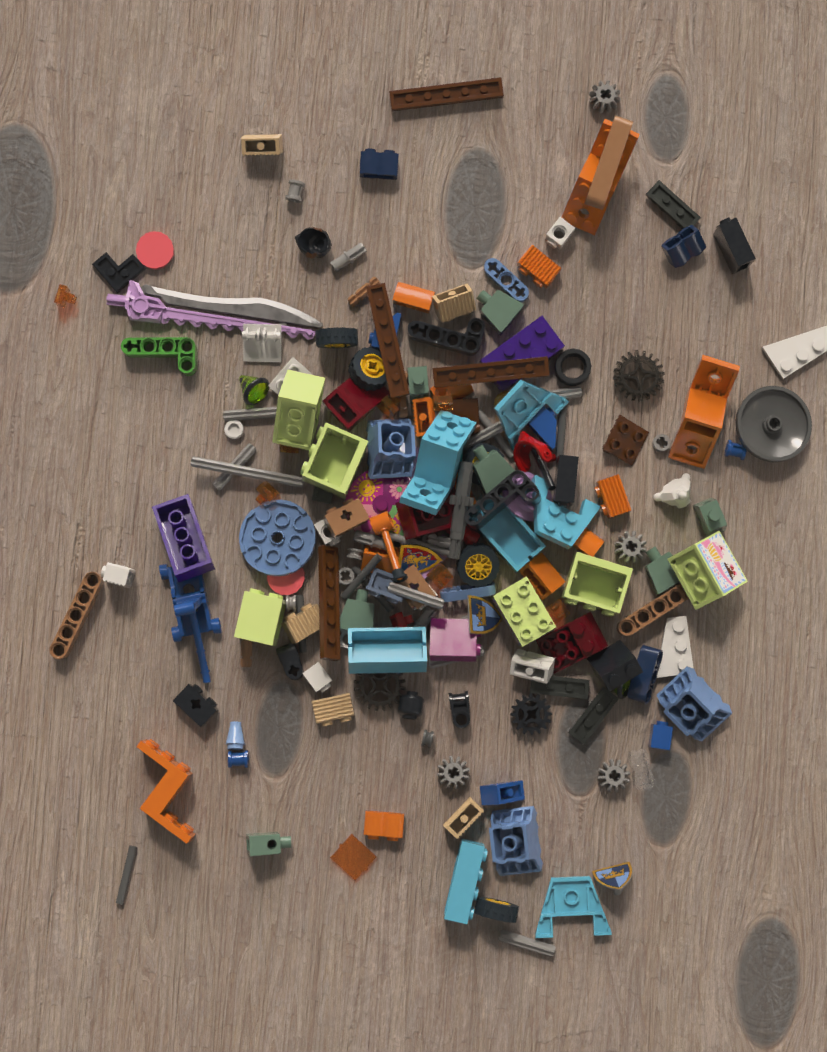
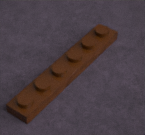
(446, 94)
(387, 340)
(491, 372)
(329, 603)

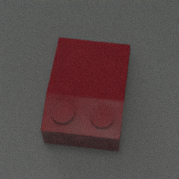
(420, 523)

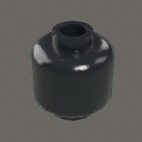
(411, 705)

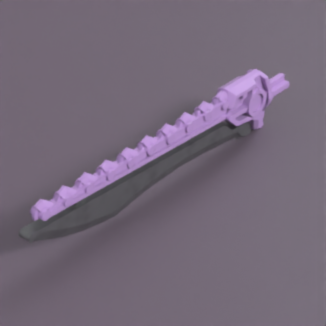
(152, 310)

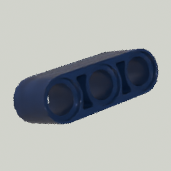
(643, 684)

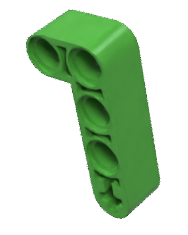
(158, 351)

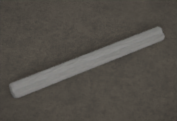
(247, 472)

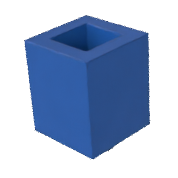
(660, 735)

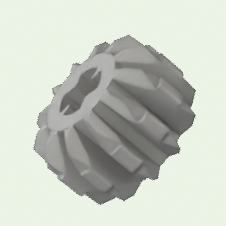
(602, 90)
(632, 540)
(456, 778)
(607, 780)

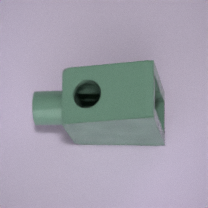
(499, 309)
(418, 382)
(490, 468)
(710, 516)
(660, 571)
(357, 612)
(258, 843)

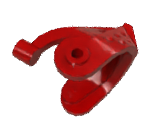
(521, 453)

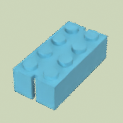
(511, 537)
(387, 650)
(464, 881)

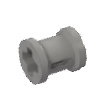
(295, 191)

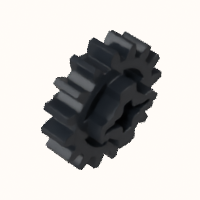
(521, 705)

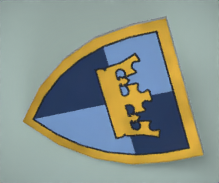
(482, 615)
(614, 877)

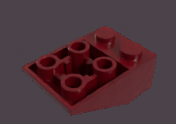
(352, 404)
(572, 642)

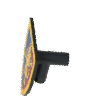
(419, 555)

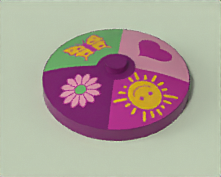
(378, 497)

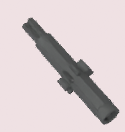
(461, 502)

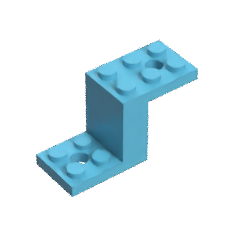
(438, 462)

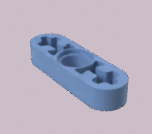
(492, 274)
(460, 592)

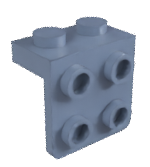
(379, 586)

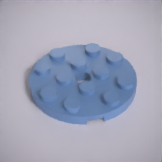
(282, 557)

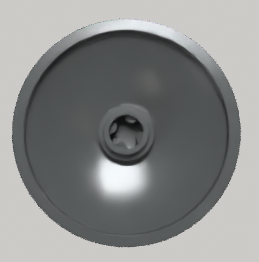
(773, 424)

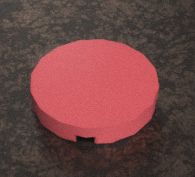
(155, 250)
(287, 584)

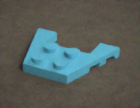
(522, 405)
(557, 522)
(571, 898)

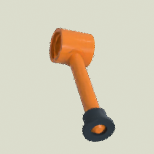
(382, 525)

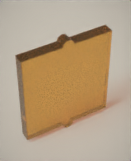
(353, 857)

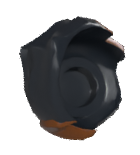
(313, 242)

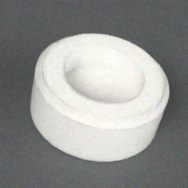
(234, 429)

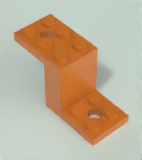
(572, 213)
(703, 411)
(166, 790)

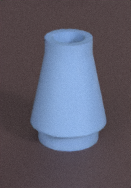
(235, 736)

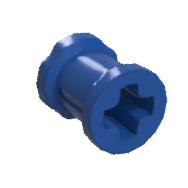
(735, 449)
(238, 759)

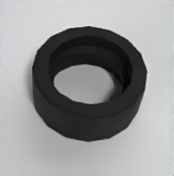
(576, 353)

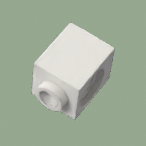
(563, 226)
(321, 526)
(318, 677)

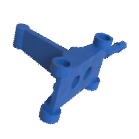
(188, 619)

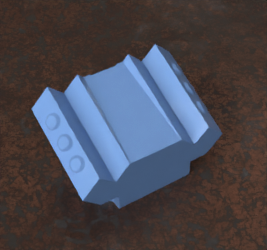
(390, 448)
(693, 705)
(515, 841)

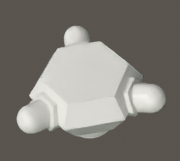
(676, 492)

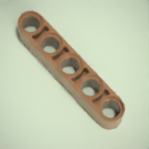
(608, 162)
(649, 610)
(69, 622)

